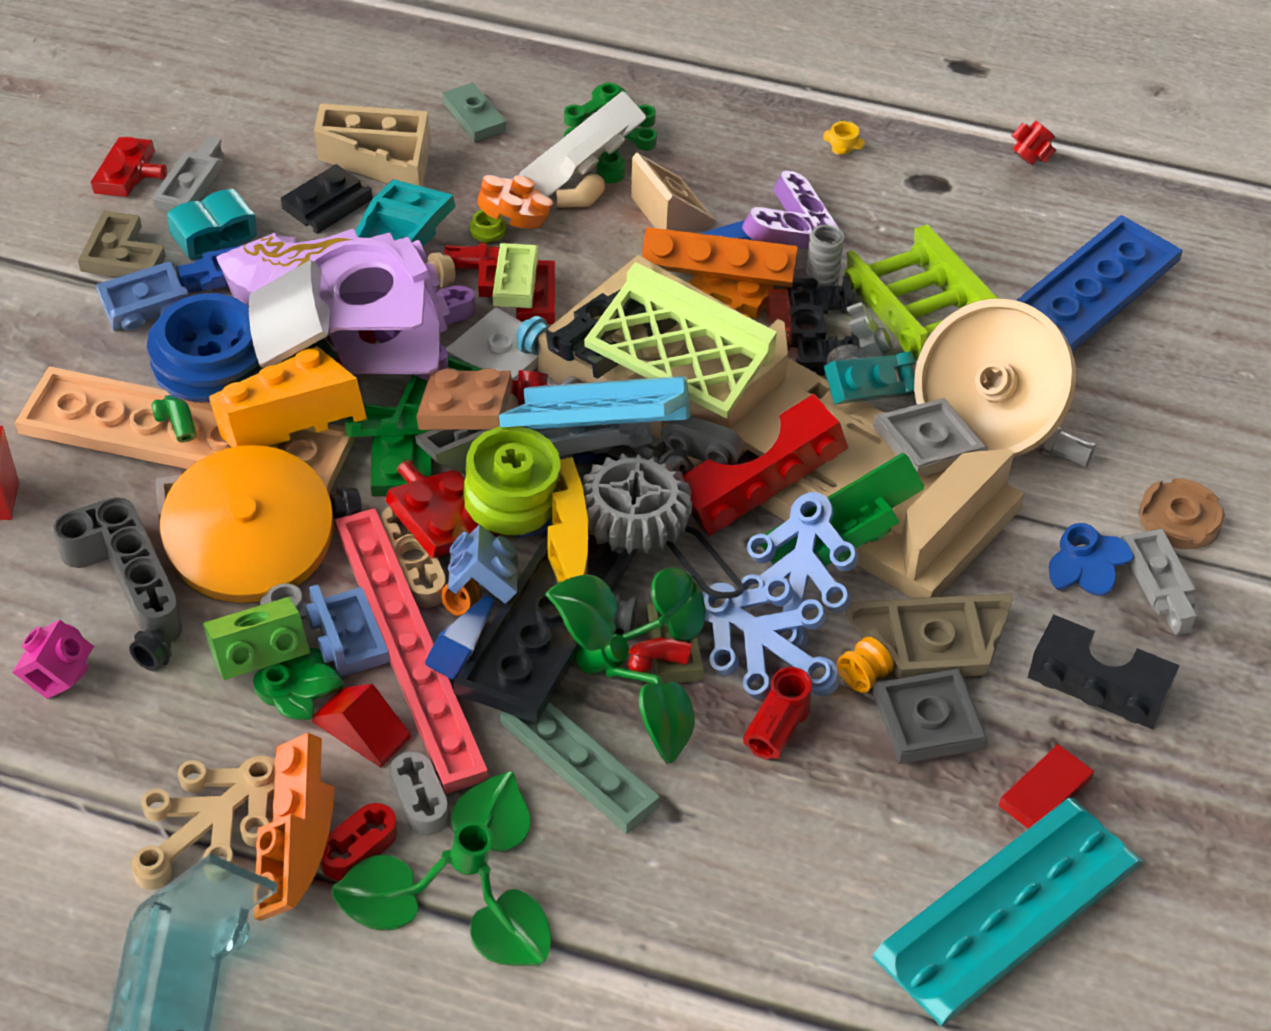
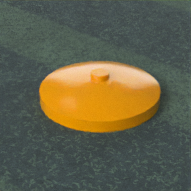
(246, 523)

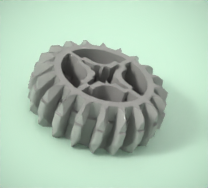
(659, 510)

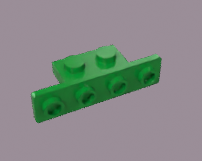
(864, 507)

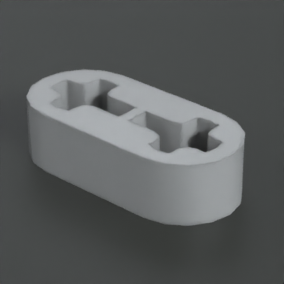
(427, 789)

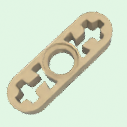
(413, 569)

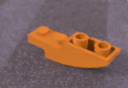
(297, 837)

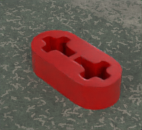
(356, 839)

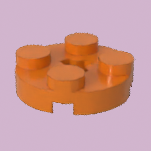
(514, 200)

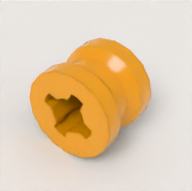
(865, 664)

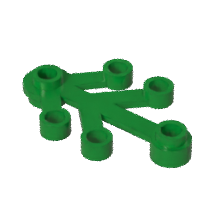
(612, 166)

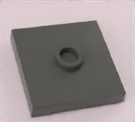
(929, 716)

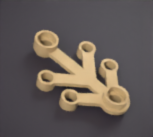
(209, 814)

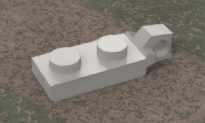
(190, 176)
(597, 437)
(1163, 579)

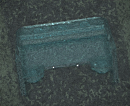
(178, 946)

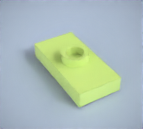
(515, 275)

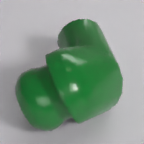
(178, 413)

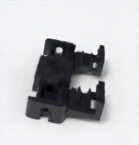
(809, 308)
(572, 336)

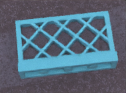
(601, 403)

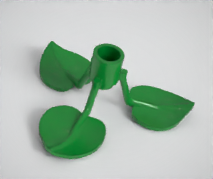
(588, 613)
(483, 820)

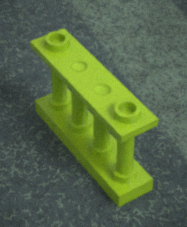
(941, 268)

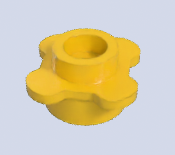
(844, 137)

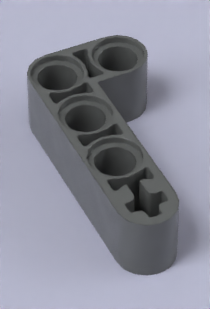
(116, 533)

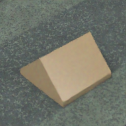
(666, 198)

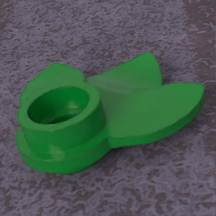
(296, 684)

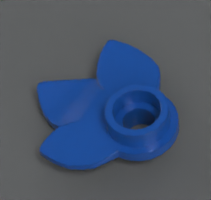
(1088, 565)

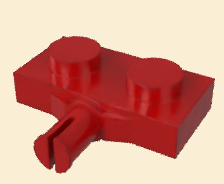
(126, 166)

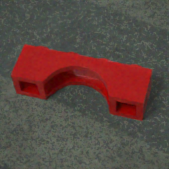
(805, 442)

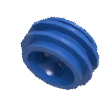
(202, 346)

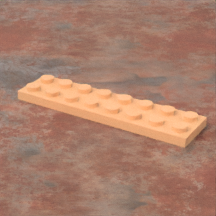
(120, 421)

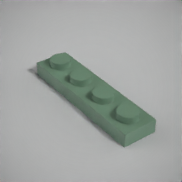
(585, 766)

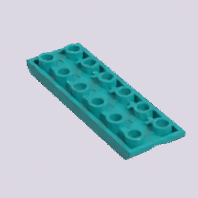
(1005, 910)

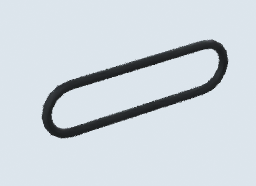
(723, 595)

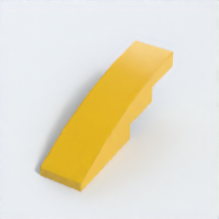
(570, 525)

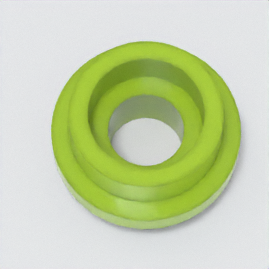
(486, 228)

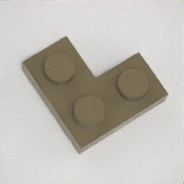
(114, 249)

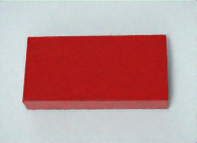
(1046, 786)

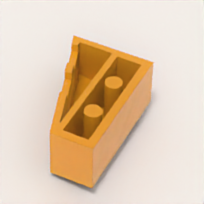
(287, 399)

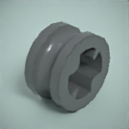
(625, 613)

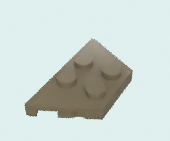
(935, 631)

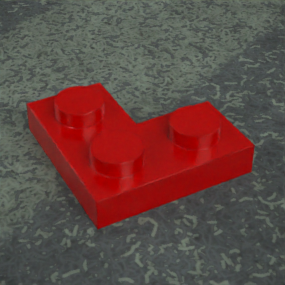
(544, 289)

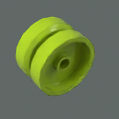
(511, 480)

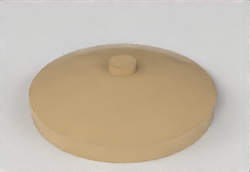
(1000, 371)

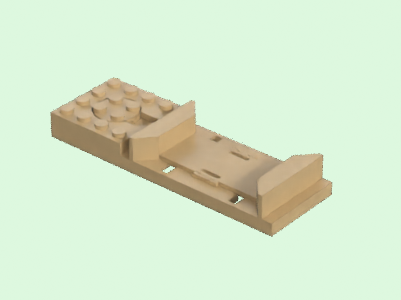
(937, 528)

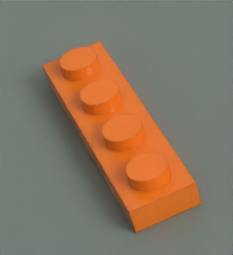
(720, 256)

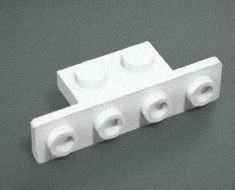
(584, 144)

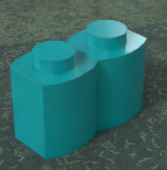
(212, 223)

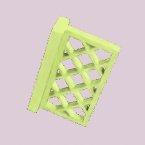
(691, 310)

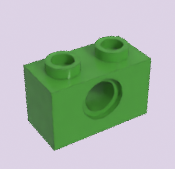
(256, 638)

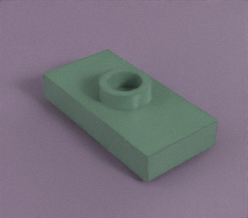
(474, 112)

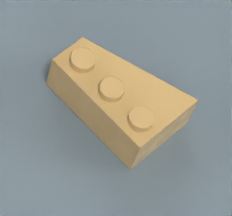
(374, 141)

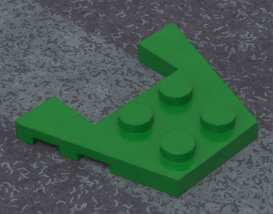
(399, 420)

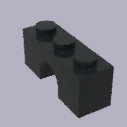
(1130, 690)

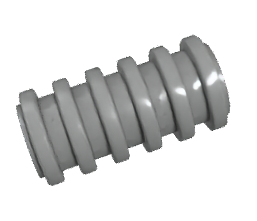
(825, 255)

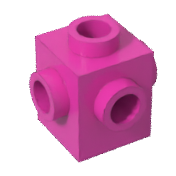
(53, 658)

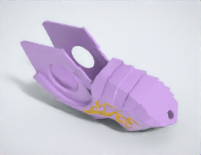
(366, 285)

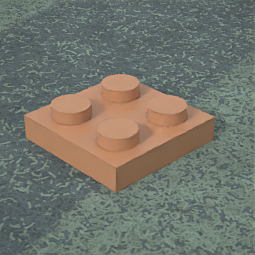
(464, 399)

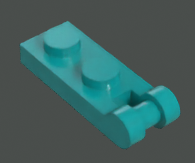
(871, 378)

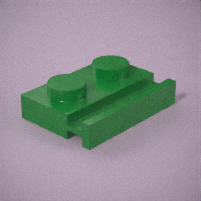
(388, 454)

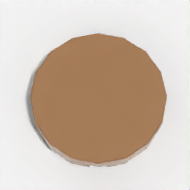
(1183, 511)

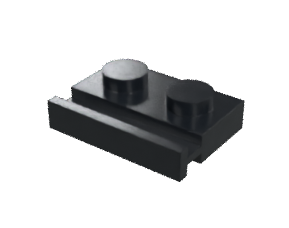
(326, 198)

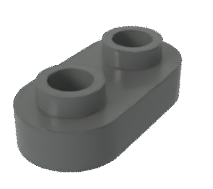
(703, 440)

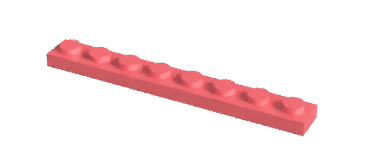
(409, 643)

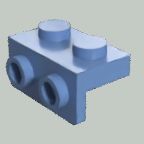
(140, 296)
(487, 560)
(348, 631)

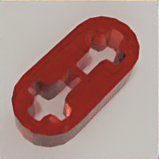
(778, 308)

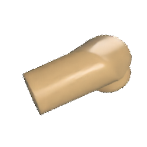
(583, 195)

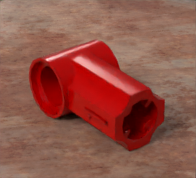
(779, 714)

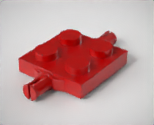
(432, 508)

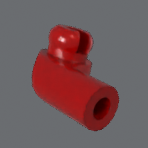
(661, 649)

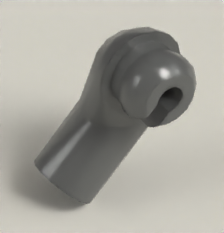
(678, 460)

